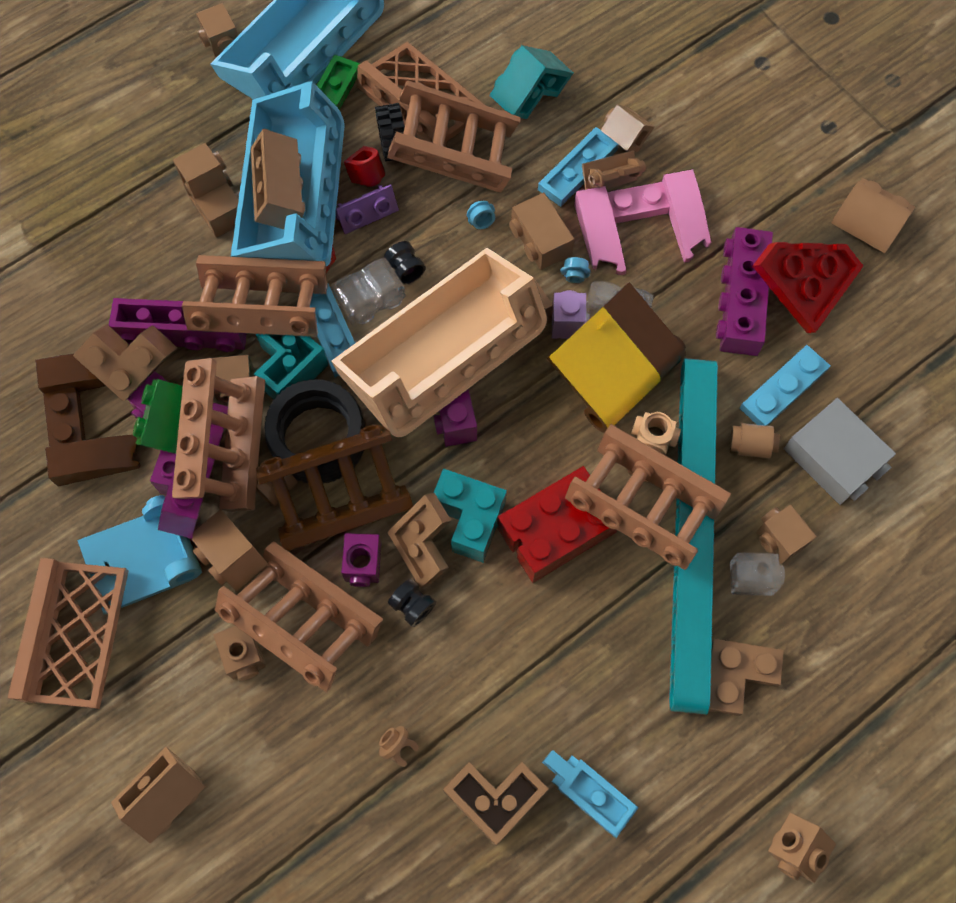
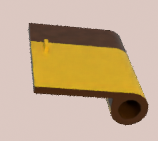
(617, 357)

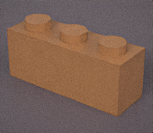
(276, 178)

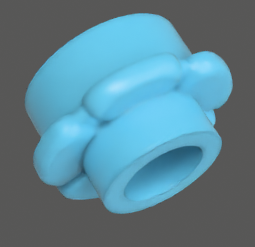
(481, 214)
(575, 269)

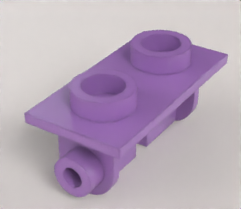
(366, 209)

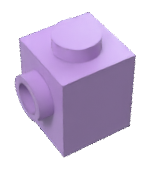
(568, 313)

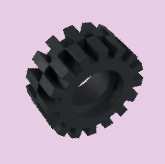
(389, 122)

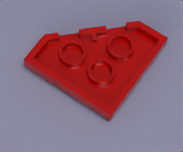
(808, 277)

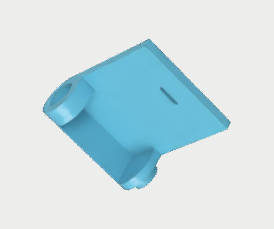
(152, 556)

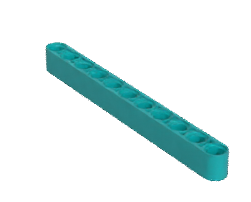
(694, 586)

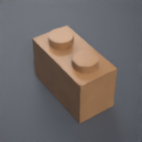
(541, 231)
(227, 550)
(158, 795)

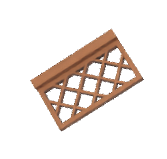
(385, 89)
(40, 627)

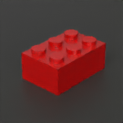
(551, 528)

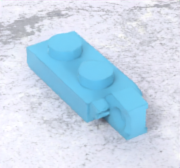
(591, 792)

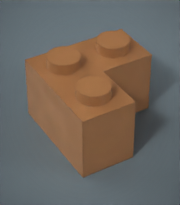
(209, 187)
(124, 365)
(495, 809)

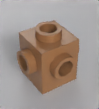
(801, 849)

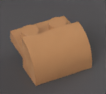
(873, 214)

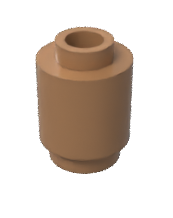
(754, 440)

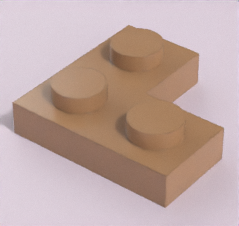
(414, 539)
(740, 663)

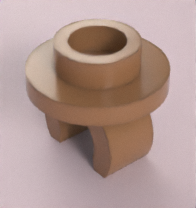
(392, 743)

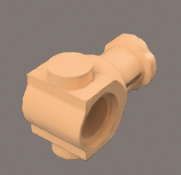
(659, 443)

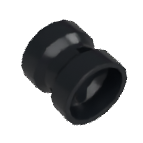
(403, 260)
(411, 602)

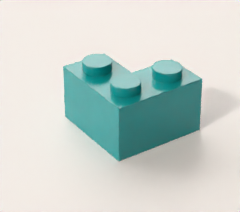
(528, 78)
(290, 361)
(475, 507)

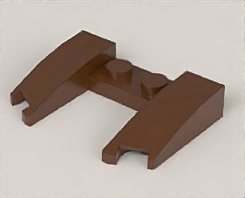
(69, 454)

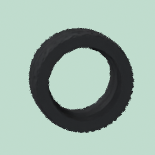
(304, 397)

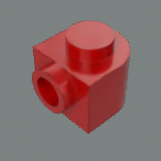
(365, 167)

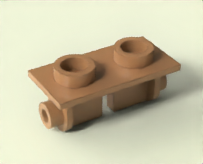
(612, 170)

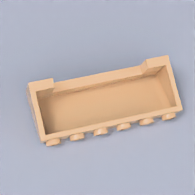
(443, 342)

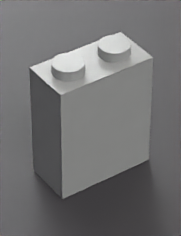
(840, 452)

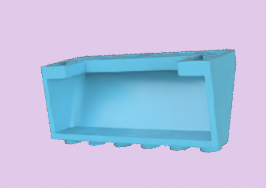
(293, 43)
(319, 130)

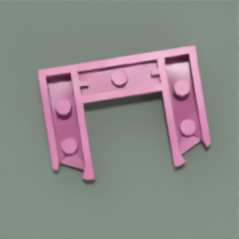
(675, 195)

